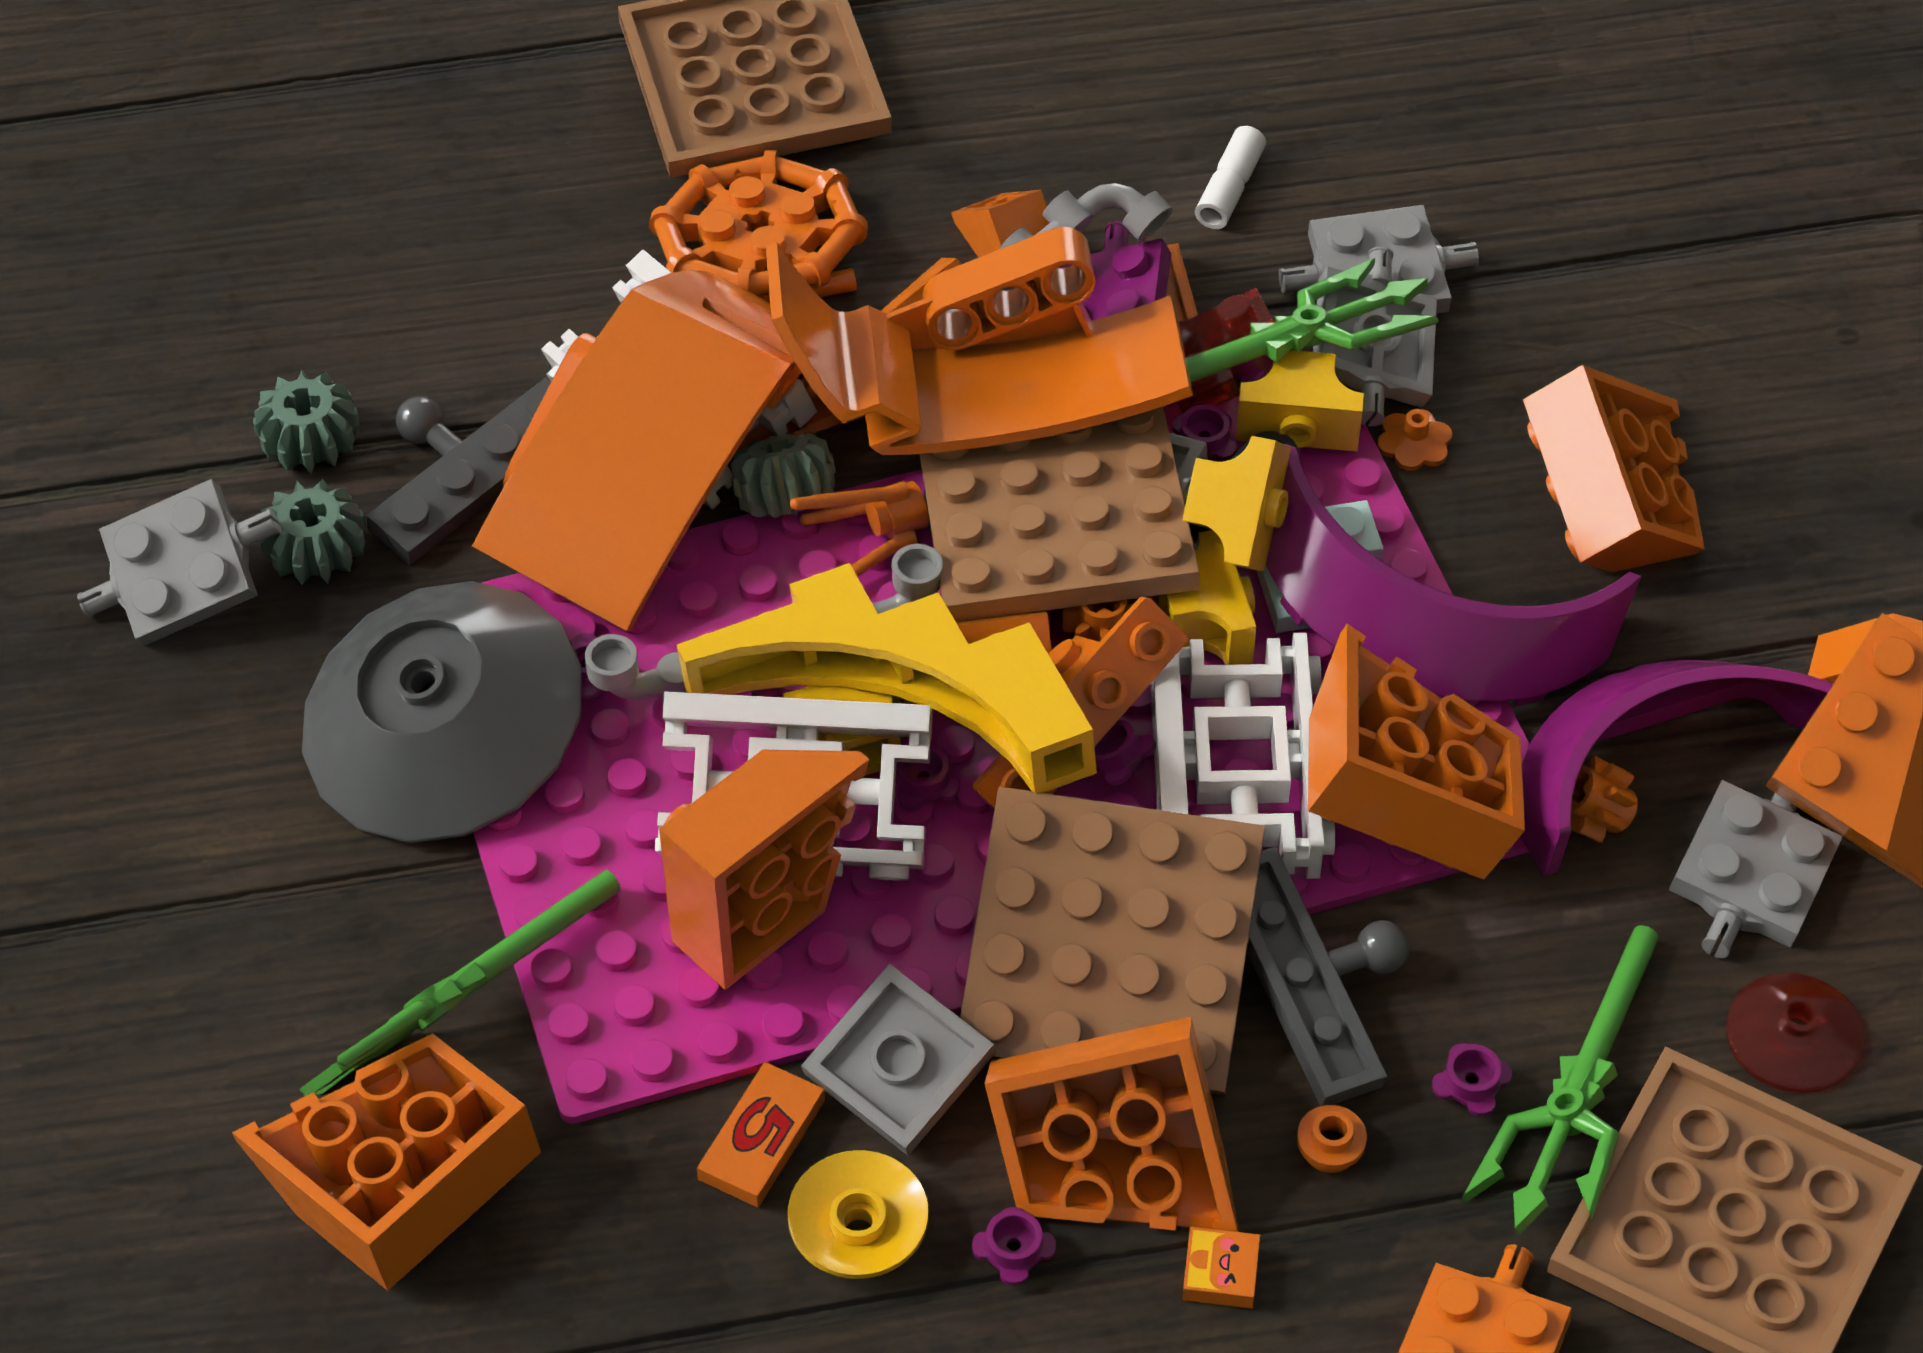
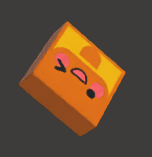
(1221, 1267)

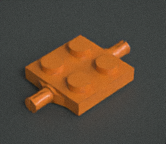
(1486, 1313)

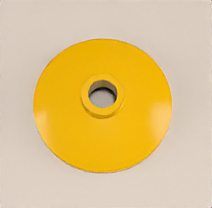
(858, 1188)

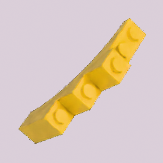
(916, 652)

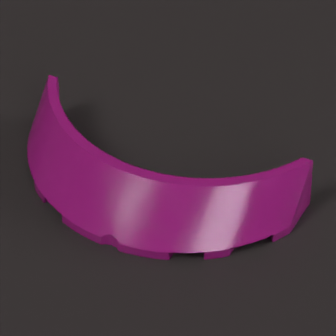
(1451, 641)
(1629, 703)

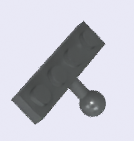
(457, 483)
(1307, 987)

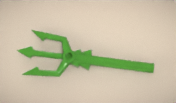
(1313, 325)
(444, 995)
(1573, 1098)

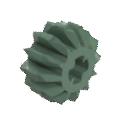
(306, 421)
(781, 469)
(318, 532)

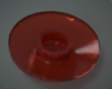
(1788, 1053)

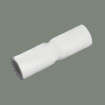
(1229, 179)

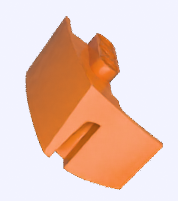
(994, 369)
(636, 440)

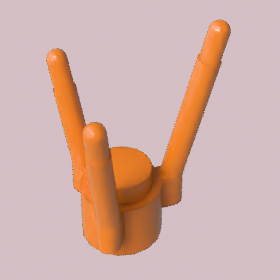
(891, 510)

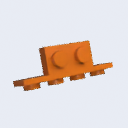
(1102, 678)

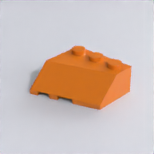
(1615, 470)
(1863, 752)
(1412, 763)
(756, 856)
(1114, 1130)
(395, 1155)

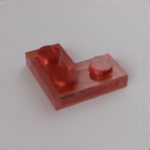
(1214, 328)

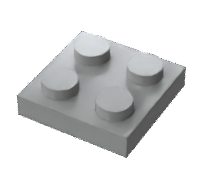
(898, 1059)

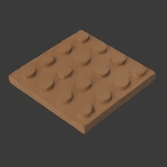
(751, 77)
(1060, 520)
(1110, 924)
(1735, 1216)

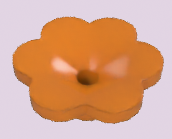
(1414, 439)

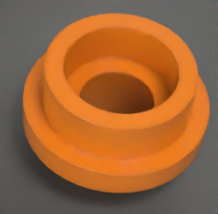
(1327, 1154)

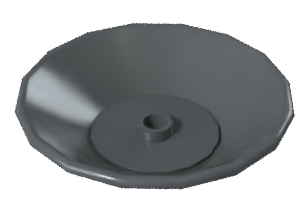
(468, 744)

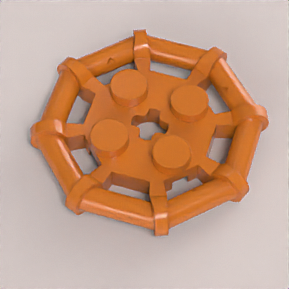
(762, 205)

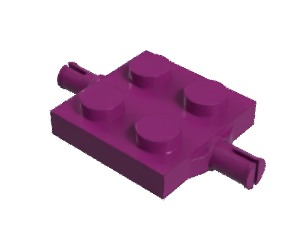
(1126, 273)

